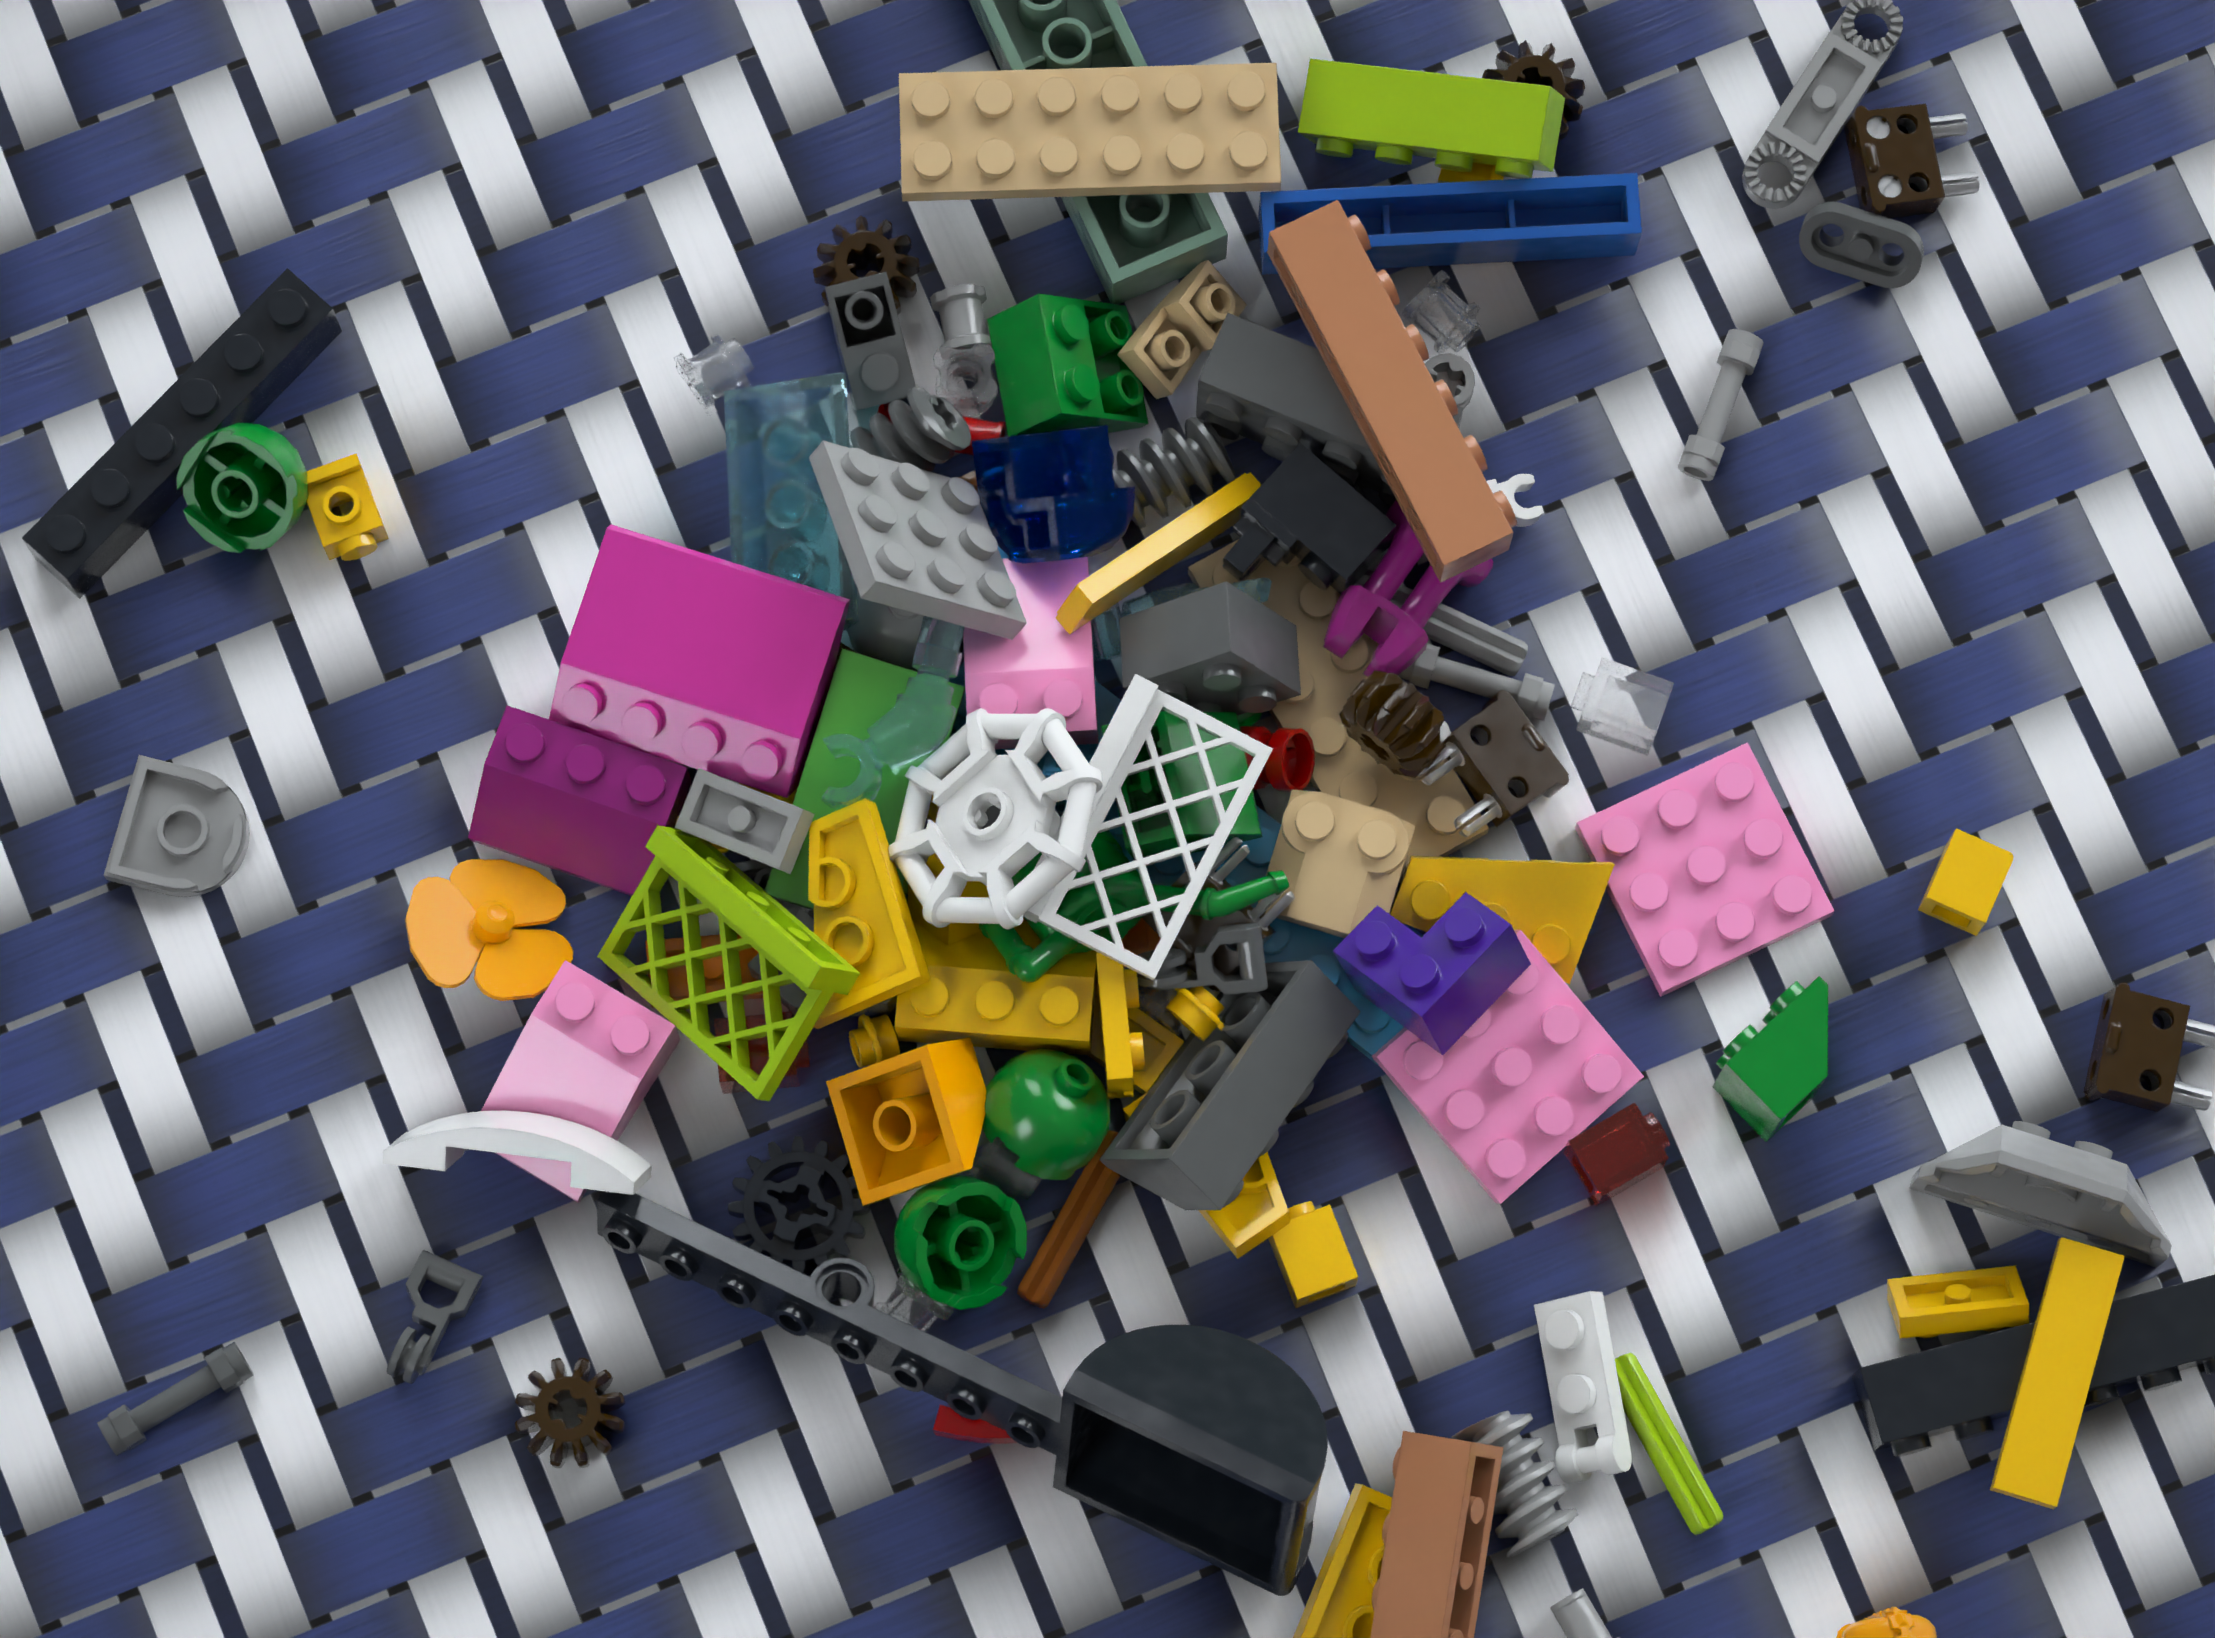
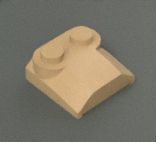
(1338, 860)

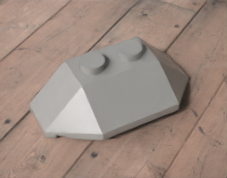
(2050, 1189)

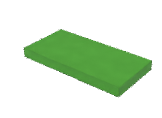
(857, 698)

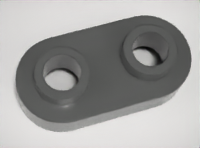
(1860, 250)

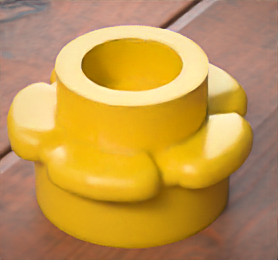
(1197, 1011)
(873, 1040)

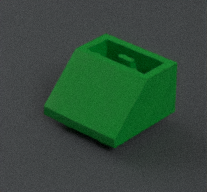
(1063, 366)
(1184, 779)
(1781, 1067)

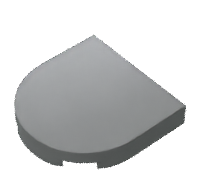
(177, 831)

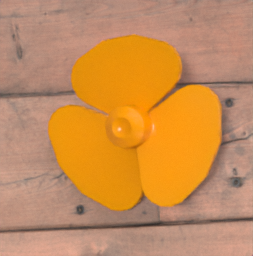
(477, 921)

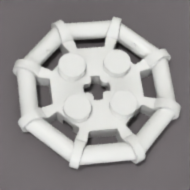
(1019, 833)

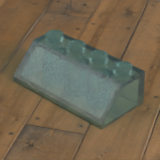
(773, 493)

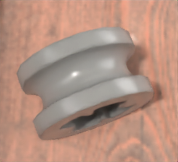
(1456, 369)

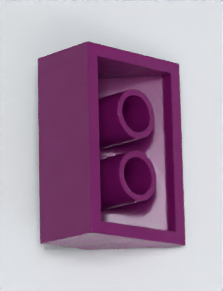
(575, 800)

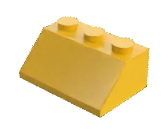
(982, 1000)

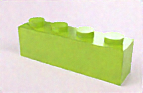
(1432, 117)

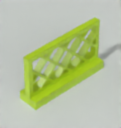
(741, 910)

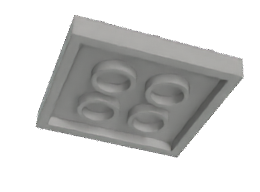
(917, 540)

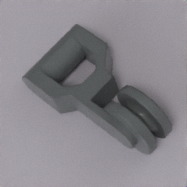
(1250, 955)
(417, 1356)

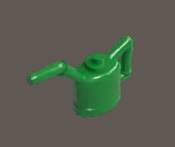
(1124, 894)

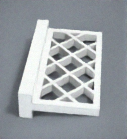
(1115, 760)

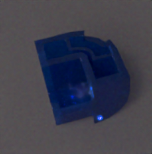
(1052, 493)

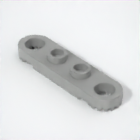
(1822, 102)

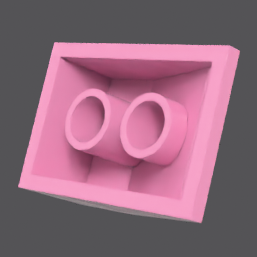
(1043, 661)
(582, 1060)

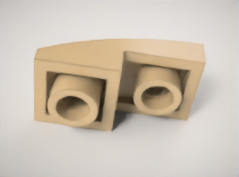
(1180, 329)

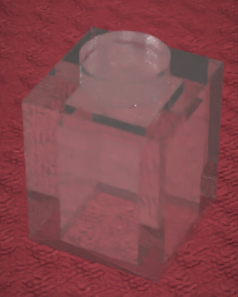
(1621, 705)

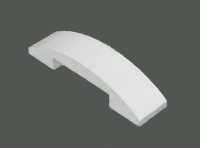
(595, 1158)

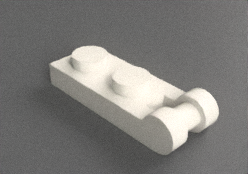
(1583, 1386)

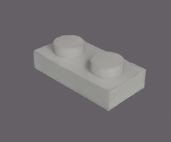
(744, 821)

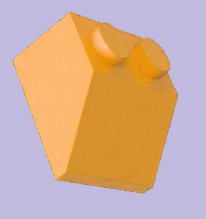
(911, 1118)

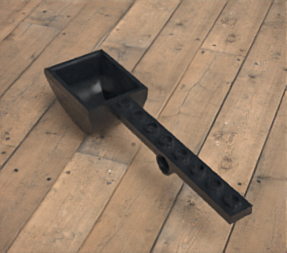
(1155, 1427)

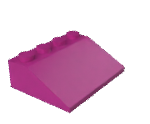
(700, 661)

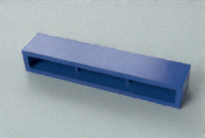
(1476, 219)

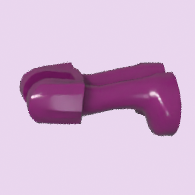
(1369, 607)

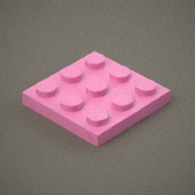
(1705, 869)
(1515, 1080)

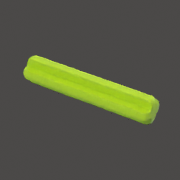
(1666, 1447)

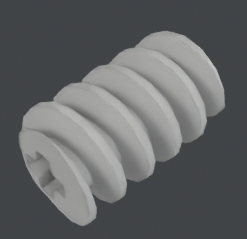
(1520, 1483)

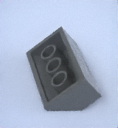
(1230, 1094)

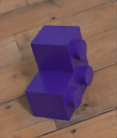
(1435, 981)

